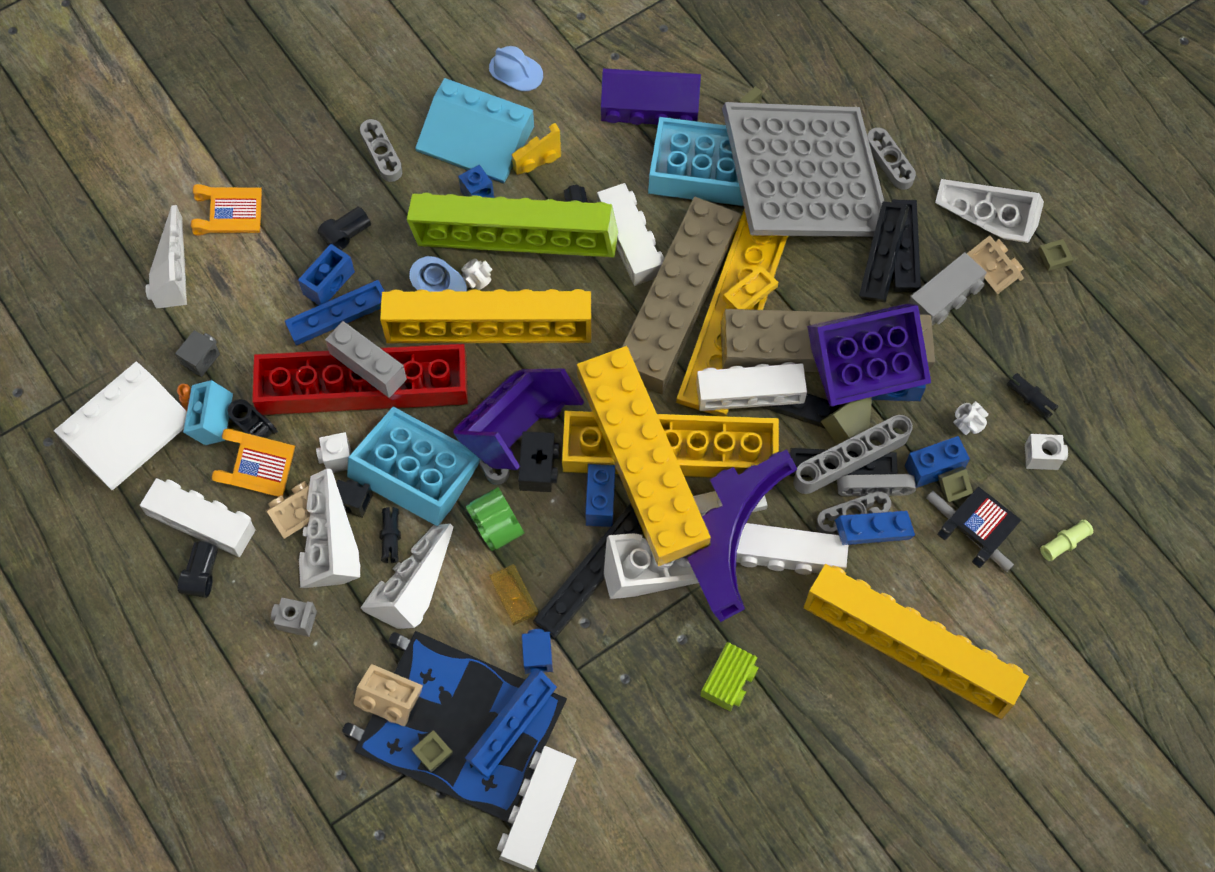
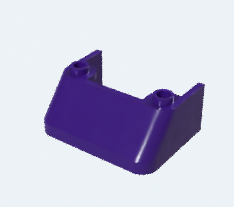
(514, 409)

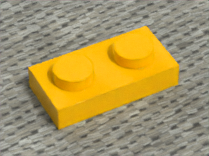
(751, 289)

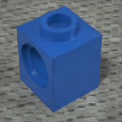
(476, 183)
(537, 651)

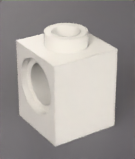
(1038, 459)

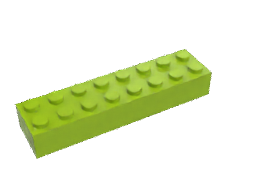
(513, 224)

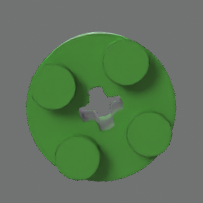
(495, 519)

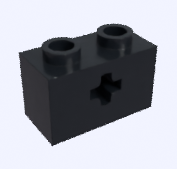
(537, 447)

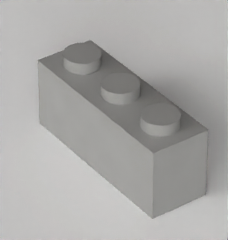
(949, 288)
(366, 359)

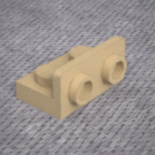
(999, 268)
(290, 513)
(387, 695)

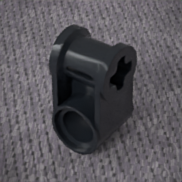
(253, 422)

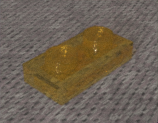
(513, 594)

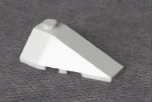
(999, 210)
(167, 272)
(330, 546)
(632, 569)
(409, 591)

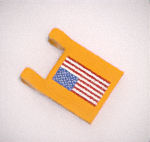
(230, 210)
(260, 463)

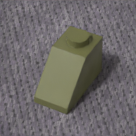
(848, 420)

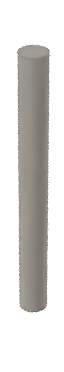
(948, 511)

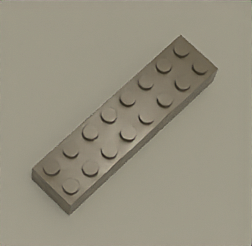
(680, 291)
(783, 337)

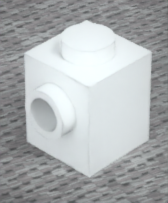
(334, 452)

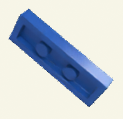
(874, 527)

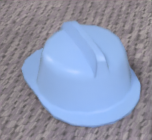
(515, 69)
(435, 275)

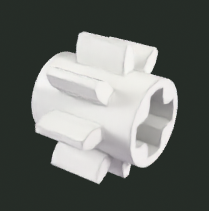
(476, 274)
(970, 418)

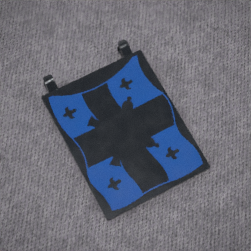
(459, 704)

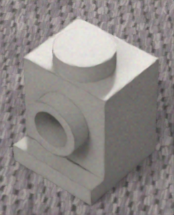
(300, 622)

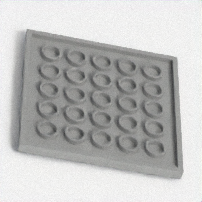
(804, 169)

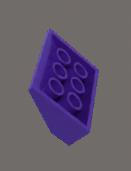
(870, 353)

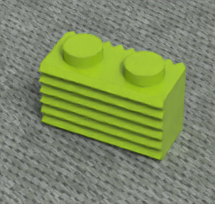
(729, 677)

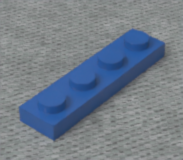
(332, 313)
(511, 722)

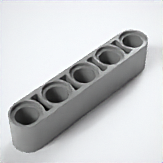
(846, 464)

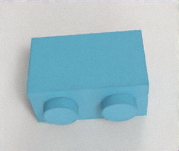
(207, 412)

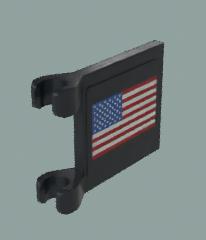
(983, 522)

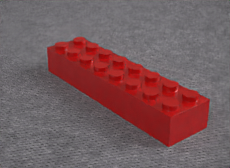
(324, 384)

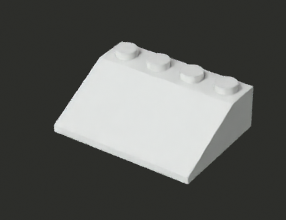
(123, 425)

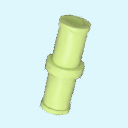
(1066, 540)

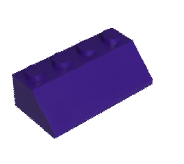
(647, 95)

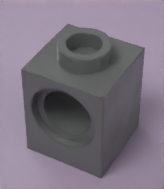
(198, 353)

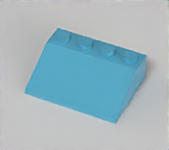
(474, 129)
(693, 162)
(413, 465)

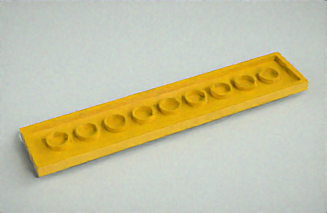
(743, 258)

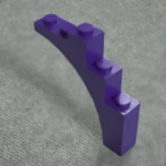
(739, 496)

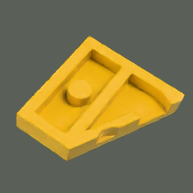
(538, 152)

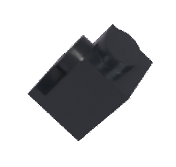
(354, 497)

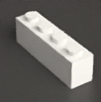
(633, 239)
(751, 386)
(198, 517)
(790, 549)
(537, 809)

